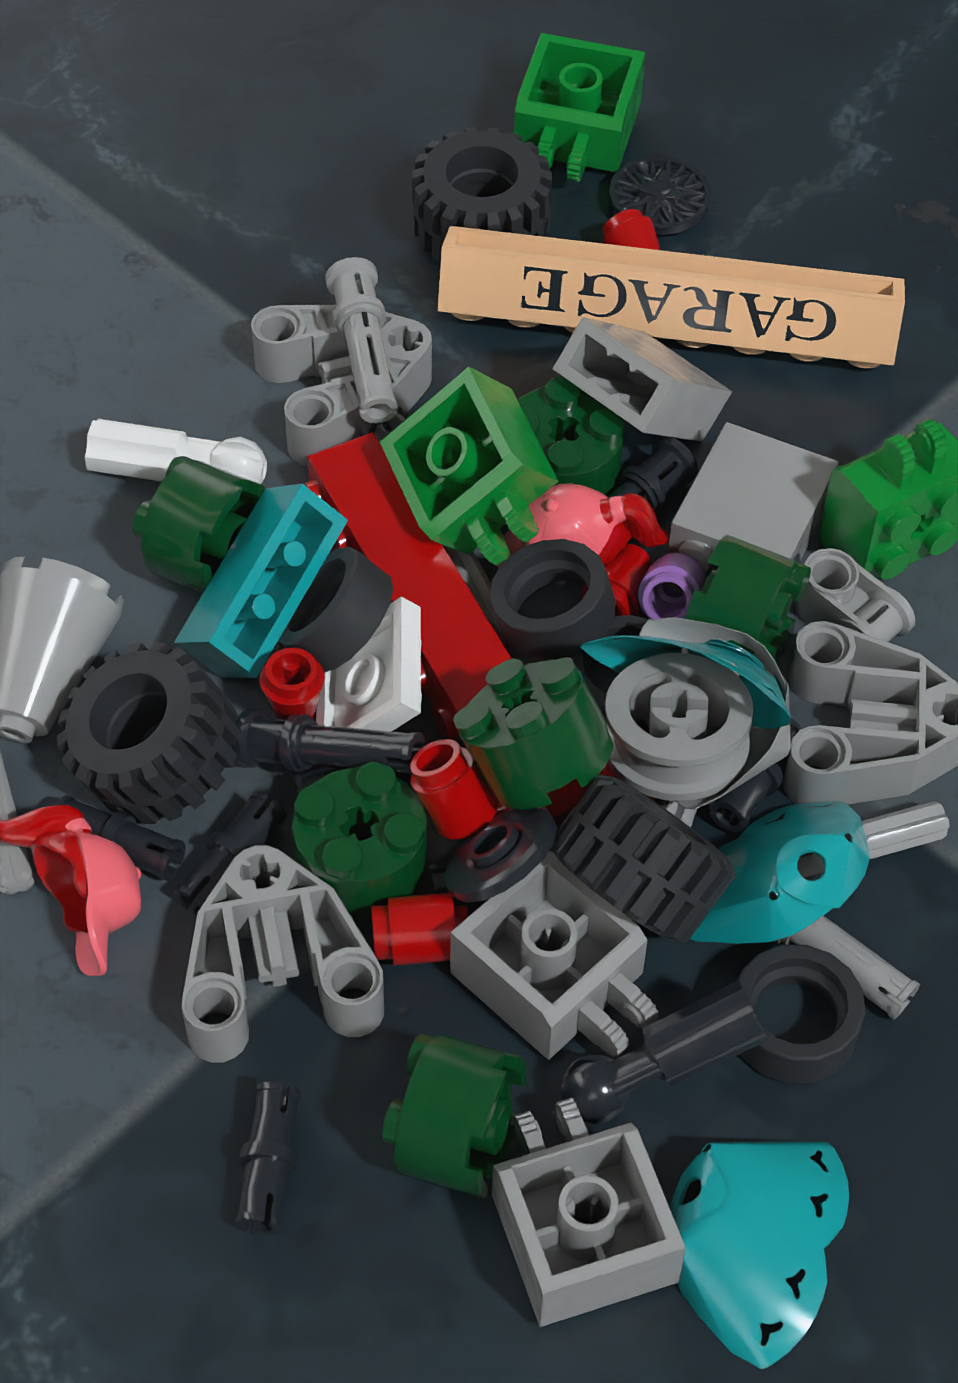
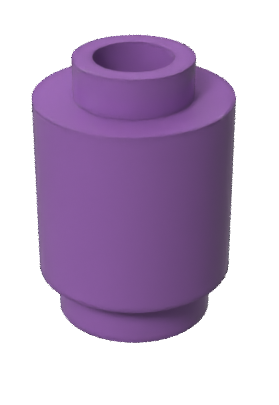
(657, 599)

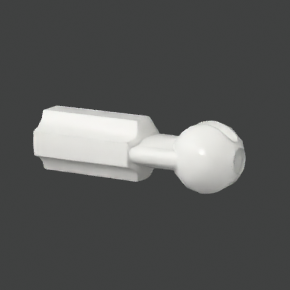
(148, 451)

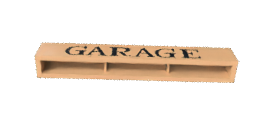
(672, 295)

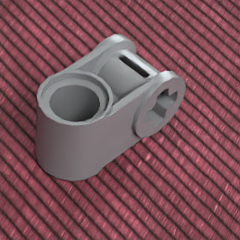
(852, 598)

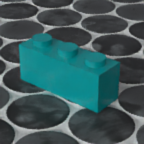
(261, 581)

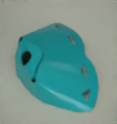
(768, 703)
(767, 862)
(755, 1232)

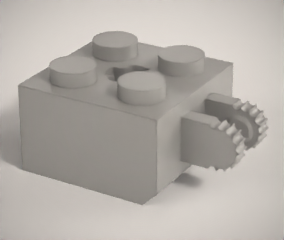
(554, 960)
(594, 1177)

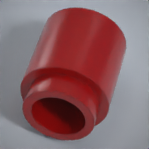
(452, 789)
(416, 928)

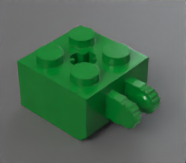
(580, 102)
(470, 466)
(895, 502)

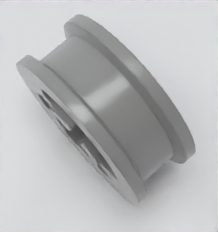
(679, 696)

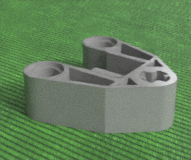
(304, 343)
(898, 721)
(288, 902)

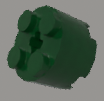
(576, 434)
(193, 521)
(750, 593)
(534, 731)
(362, 836)
(454, 1113)

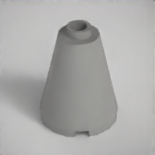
(48, 639)

